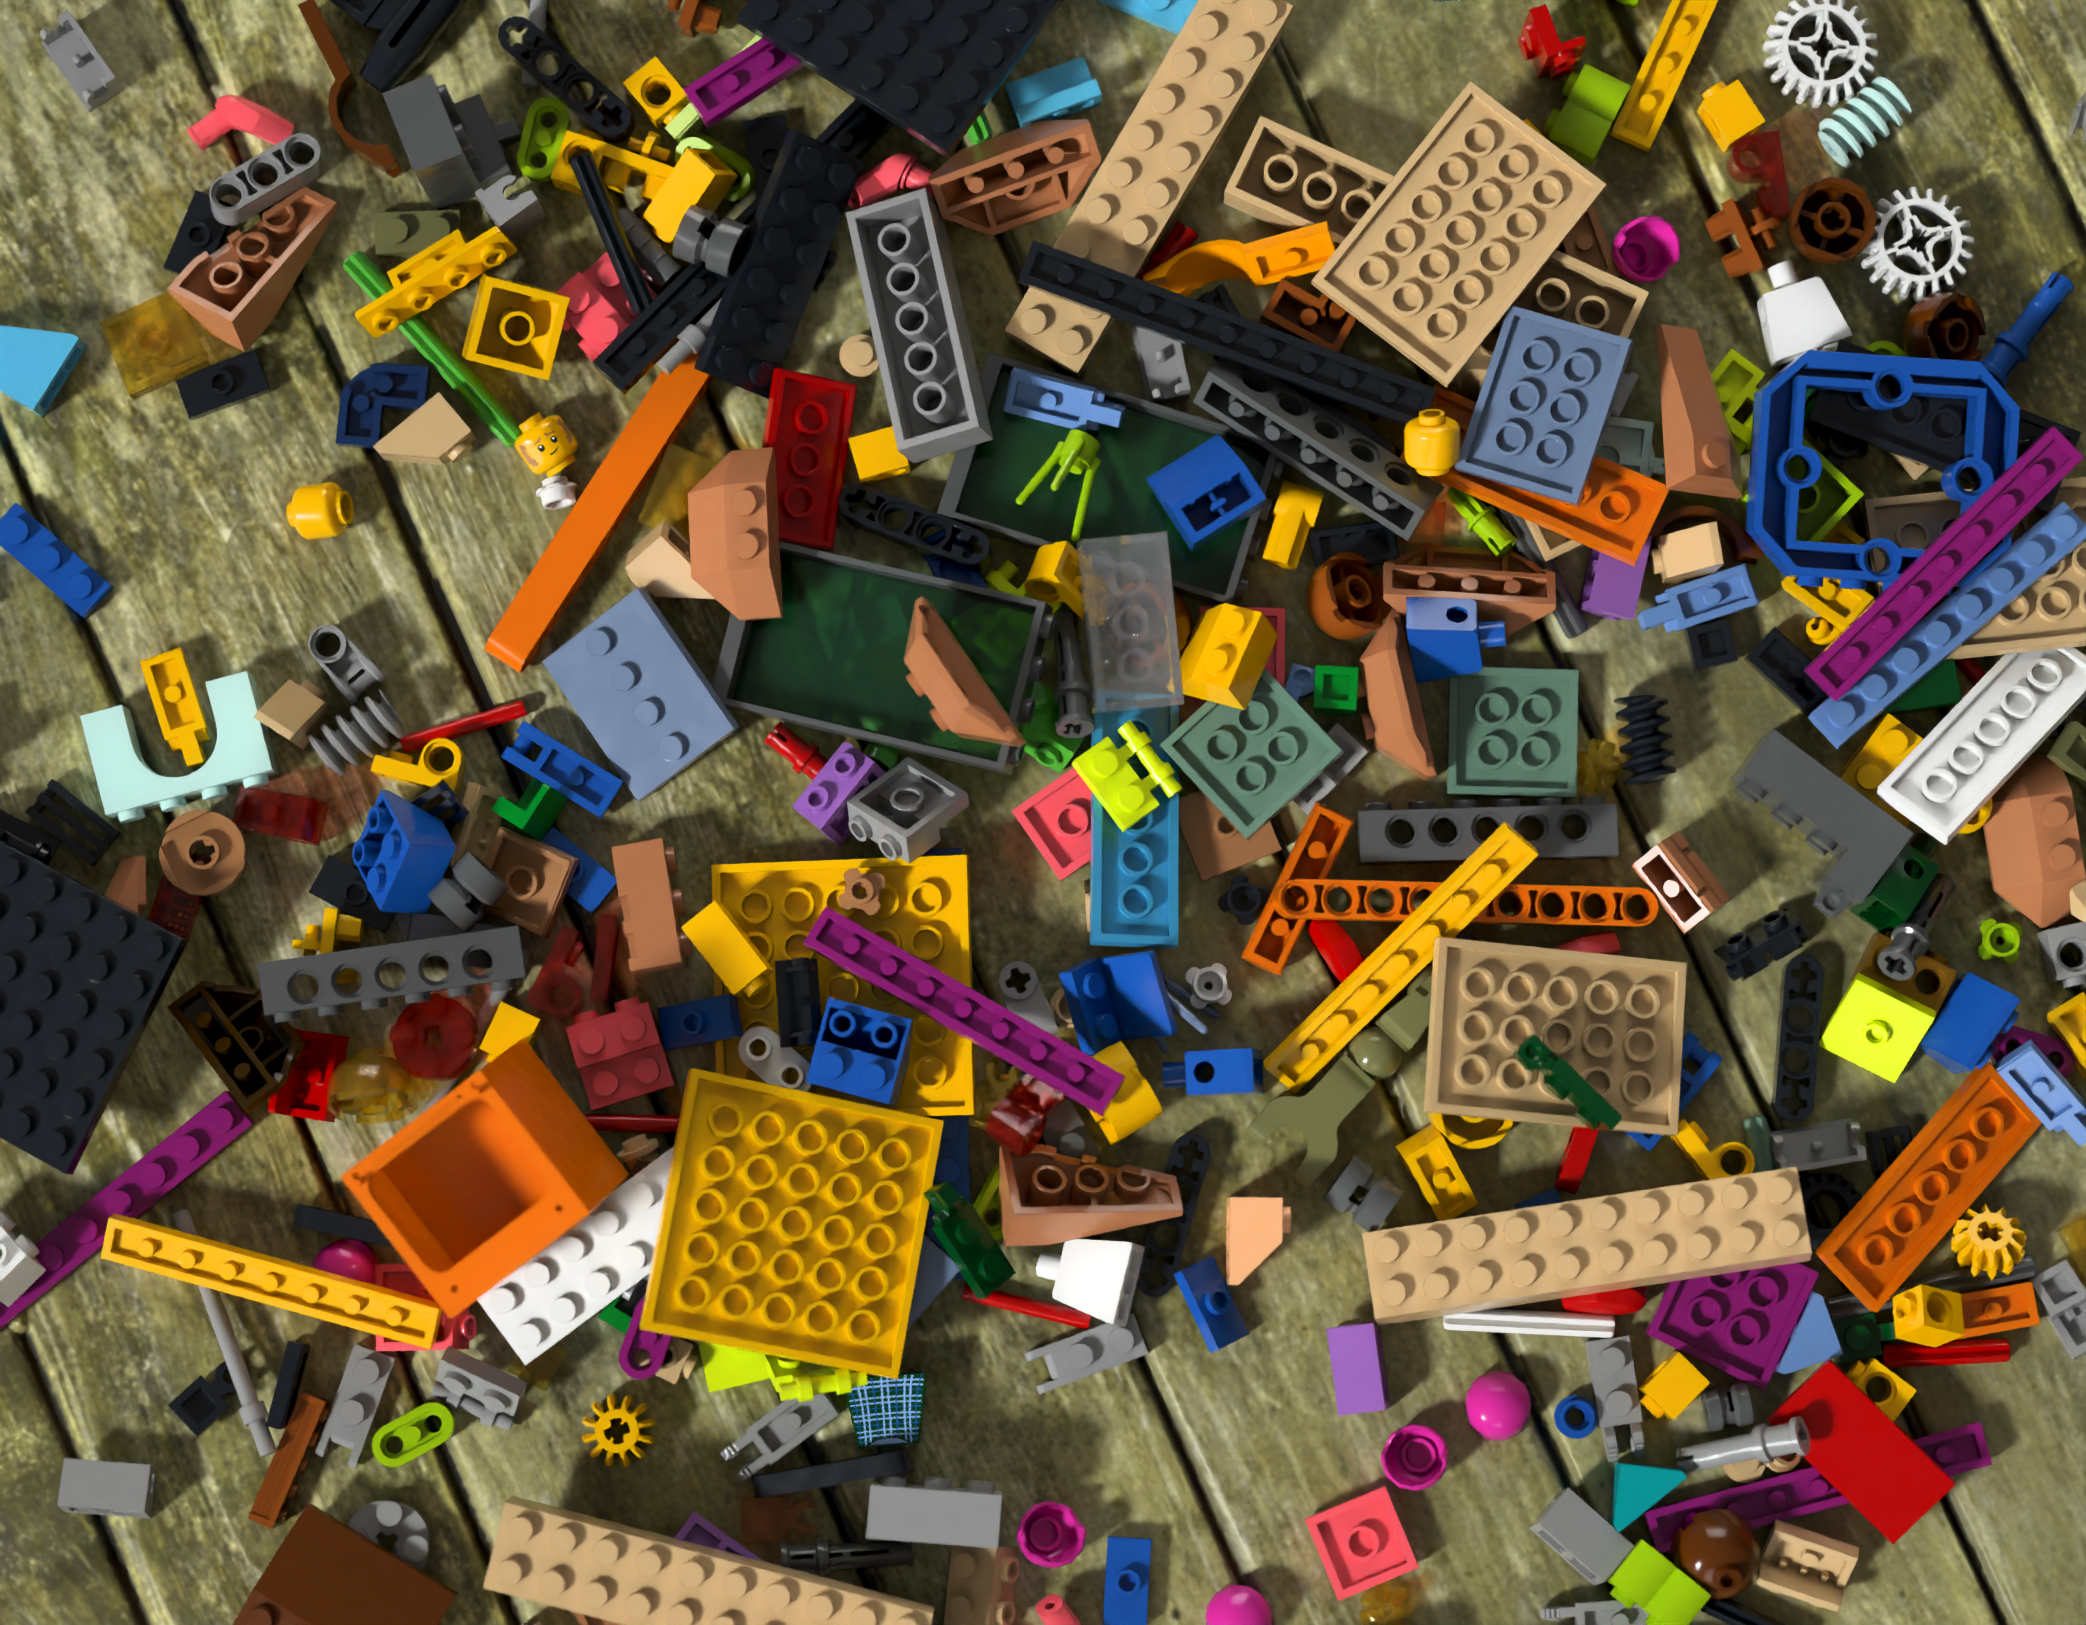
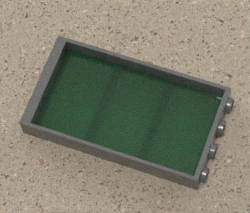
(1121, 503)
(843, 649)

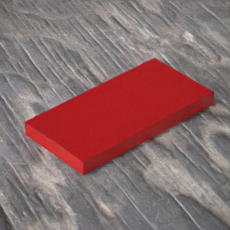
(810, 433)
(1864, 1451)

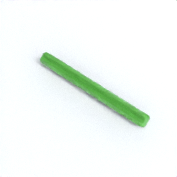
(439, 354)

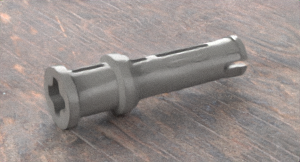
(1762, 1443)

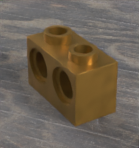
(1930, 962)

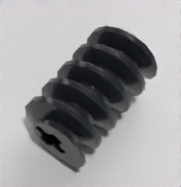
(1645, 739)

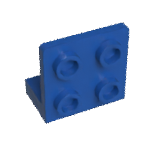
(1117, 1000)

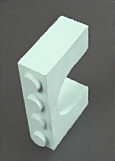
(239, 757)

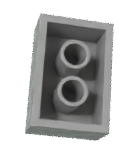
(934, 1512)

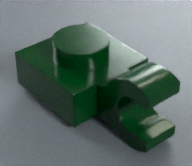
(1862, 1336)

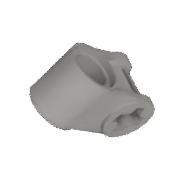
(345, 664)
(1031, 1003)

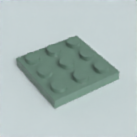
(1513, 733)
(1254, 757)

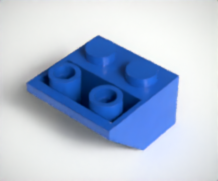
(1207, 491)
(402, 854)
(1969, 1023)
(861, 1052)

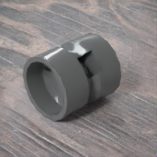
(709, 240)
(468, 891)
(1376, 1202)

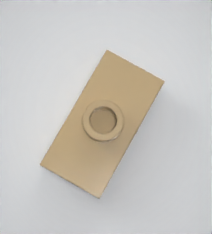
(480, 826)

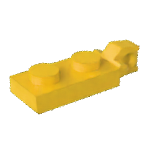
(177, 704)

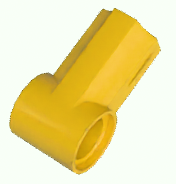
(1294, 516)

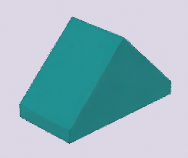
(1637, 1489)

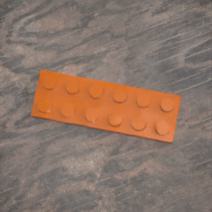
(1613, 513)
(1928, 1187)

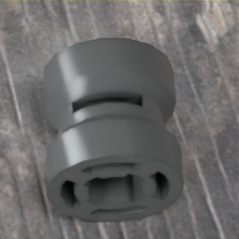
(1727, 1407)

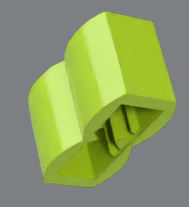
(1587, 114)
(1656, 1587)

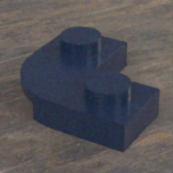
(372, 391)

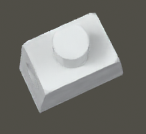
(1798, 316)
(1094, 1276)

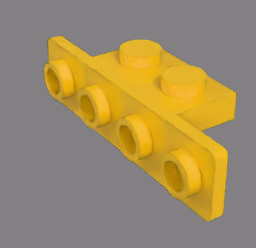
(433, 275)

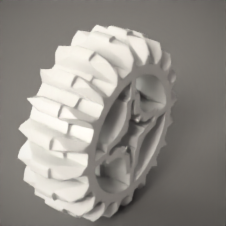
(1838, 50)
(1921, 261)

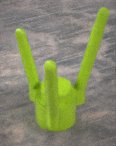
(1074, 456)

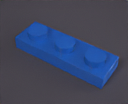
(52, 561)

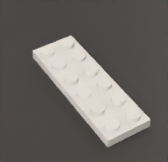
(1985, 739)
(582, 1267)

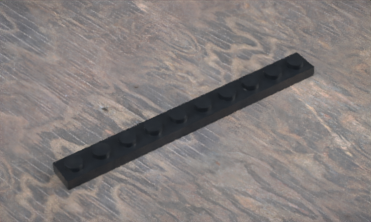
(700, 289)
(1224, 334)

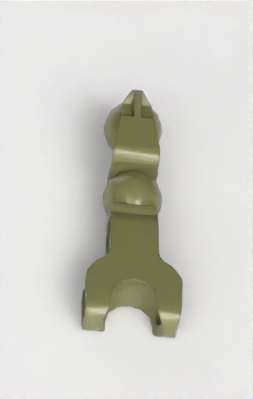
(1372, 1056)

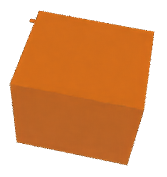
(486, 1178)

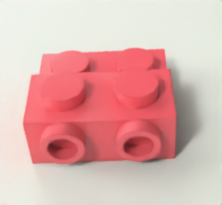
(597, 307)
(619, 1053)
(451, 1332)

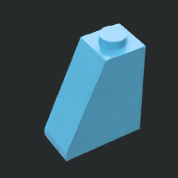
(36, 365)

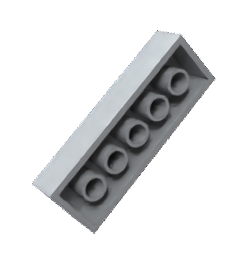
(919, 326)

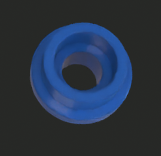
(1589, 1420)

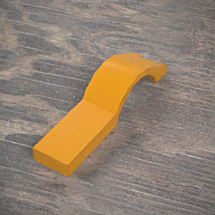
(1257, 262)

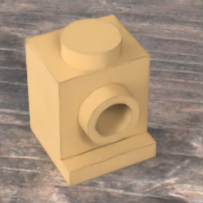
(681, 1363)

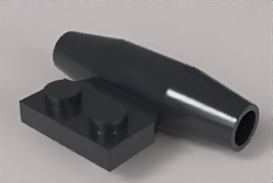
(406, 34)

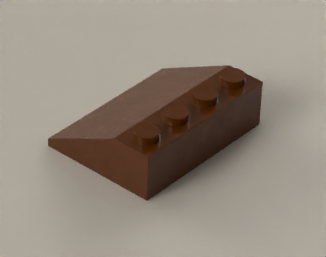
(341, 1578)

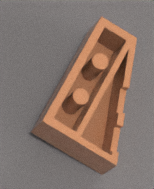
(651, 907)

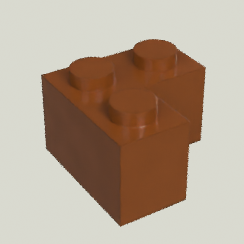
(1308, 317)

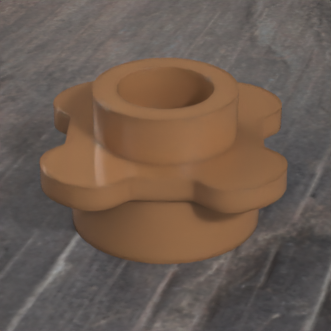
(868, 902)

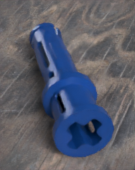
(2014, 345)

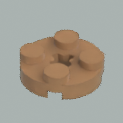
(180, 844)

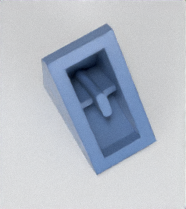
(1811, 1339)

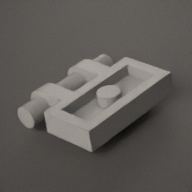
(478, 1389)

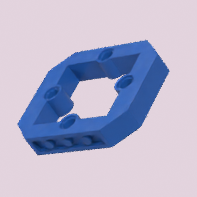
(1778, 436)

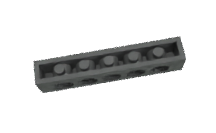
(1319, 446)
(1377, 848)
(500, 944)

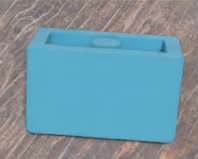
(1054, 93)

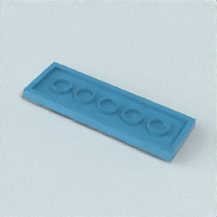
(1137, 869)

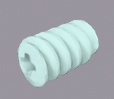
(1862, 118)

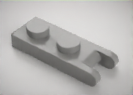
(1089, 1352)
(357, 1402)

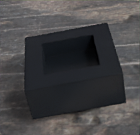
(1711, 645)

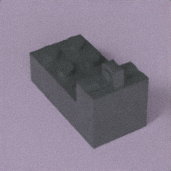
(450, 144)
(1827, 812)

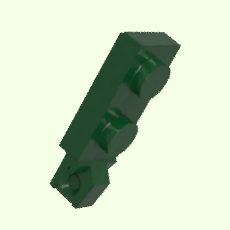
(1566, 1082)
(968, 1240)

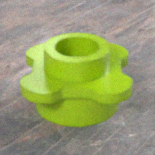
(2011, 936)

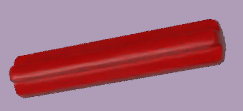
(1947, 1354)

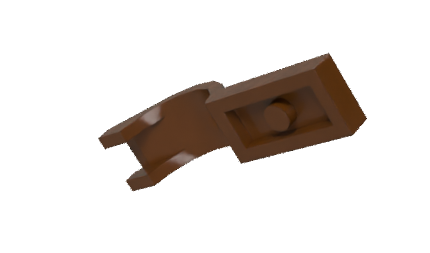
(376, 155)
(1741, 544)

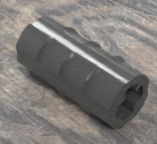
(651, 253)

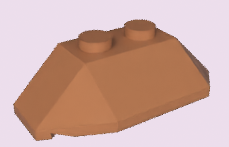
(1017, 176)
(738, 534)
(1503, 587)
(952, 682)
(1392, 700)
(2035, 843)

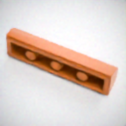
(1309, 859)

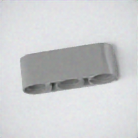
(258, 197)

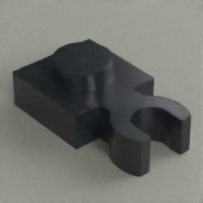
(203, 1402)

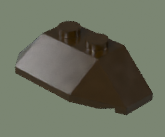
(239, 1040)

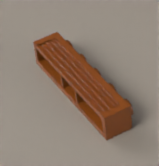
(289, 1460)

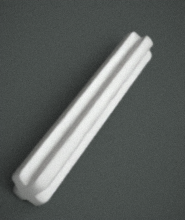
(1533, 1322)

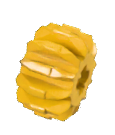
(1988, 1241)
(607, 1421)

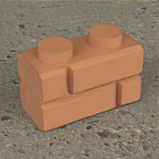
(1681, 882)

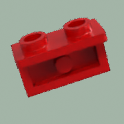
(1544, 48)
(307, 1085)

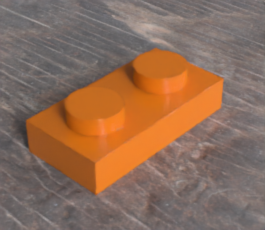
(1999, 1309)

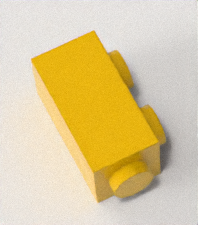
(695, 179)
(728, 950)

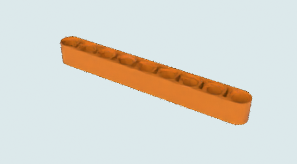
(597, 514)
(1528, 901)

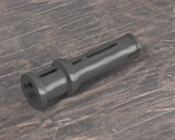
(1071, 691)
(1912, 937)
(898, 1554)

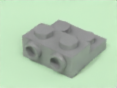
(905, 810)

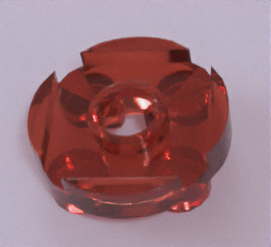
(459, 1038)

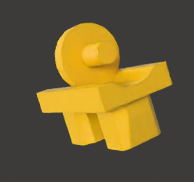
(623, 163)
(335, 928)

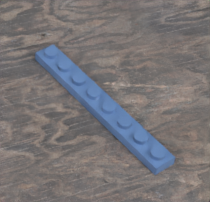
(1951, 624)

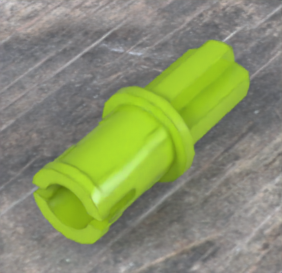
(1483, 521)

